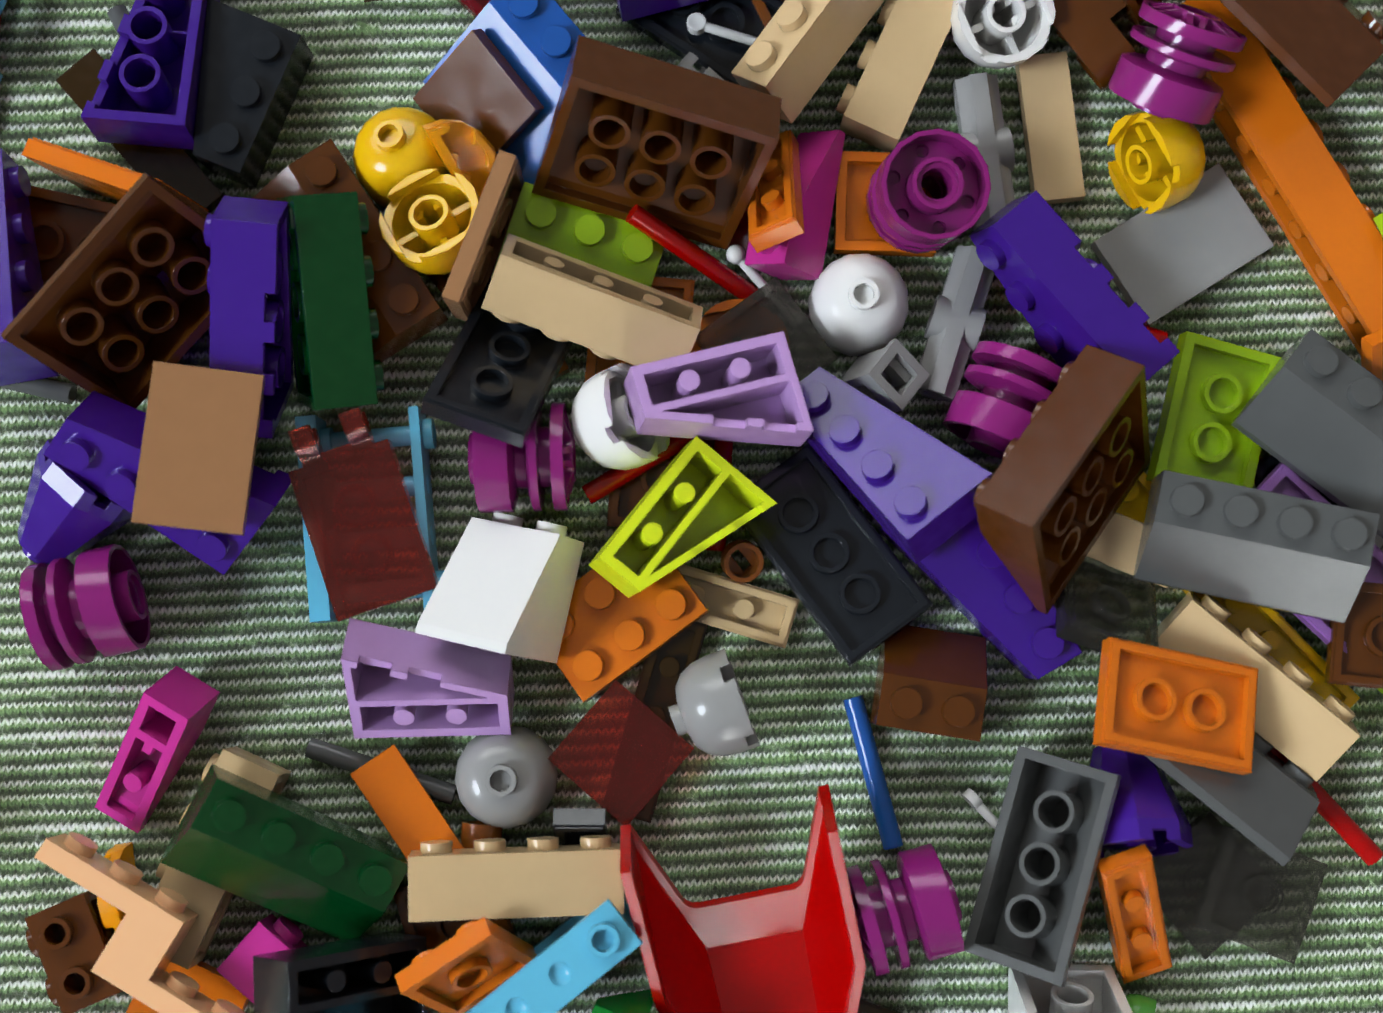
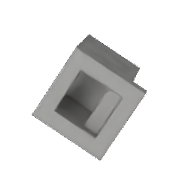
(887, 376)

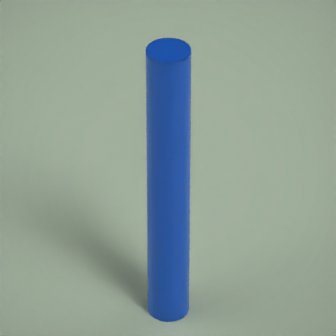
(873, 772)

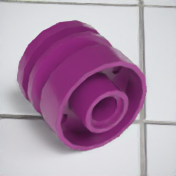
(1172, 73)
(947, 169)
(1010, 388)
(541, 463)
(84, 607)
(907, 908)

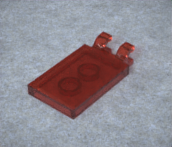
(360, 519)

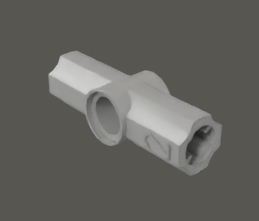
(982, 124)
(955, 324)

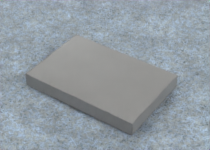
(1182, 249)

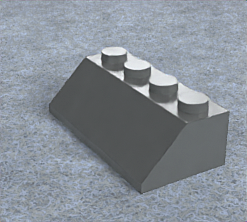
(1322, 422)
(1255, 546)
(1265, 806)
(1041, 865)

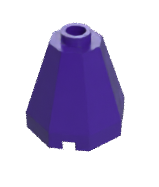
(64, 514)
(1144, 806)

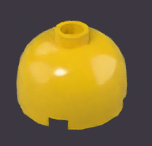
(391, 149)
(1155, 160)
(428, 219)

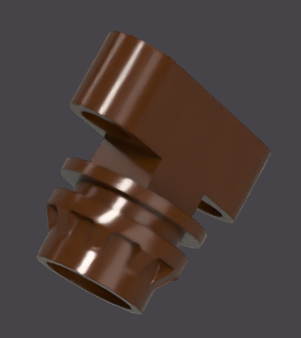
(1093, 35)

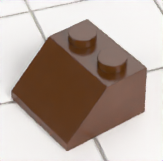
(931, 683)

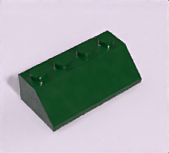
(330, 302)
(285, 856)

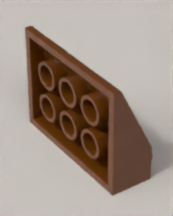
(1316, 40)
(658, 140)
(398, 294)
(124, 296)
(1067, 473)

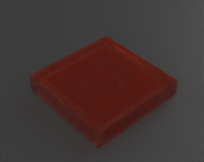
(621, 753)

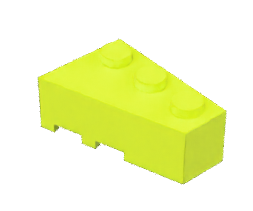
(680, 516)

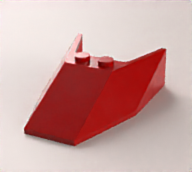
(754, 949)

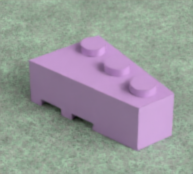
(722, 394)
(423, 685)

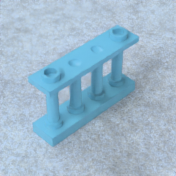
(421, 437)
(566, 963)

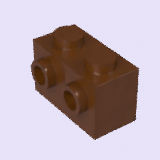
(69, 944)

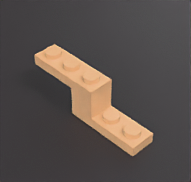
(147, 934)

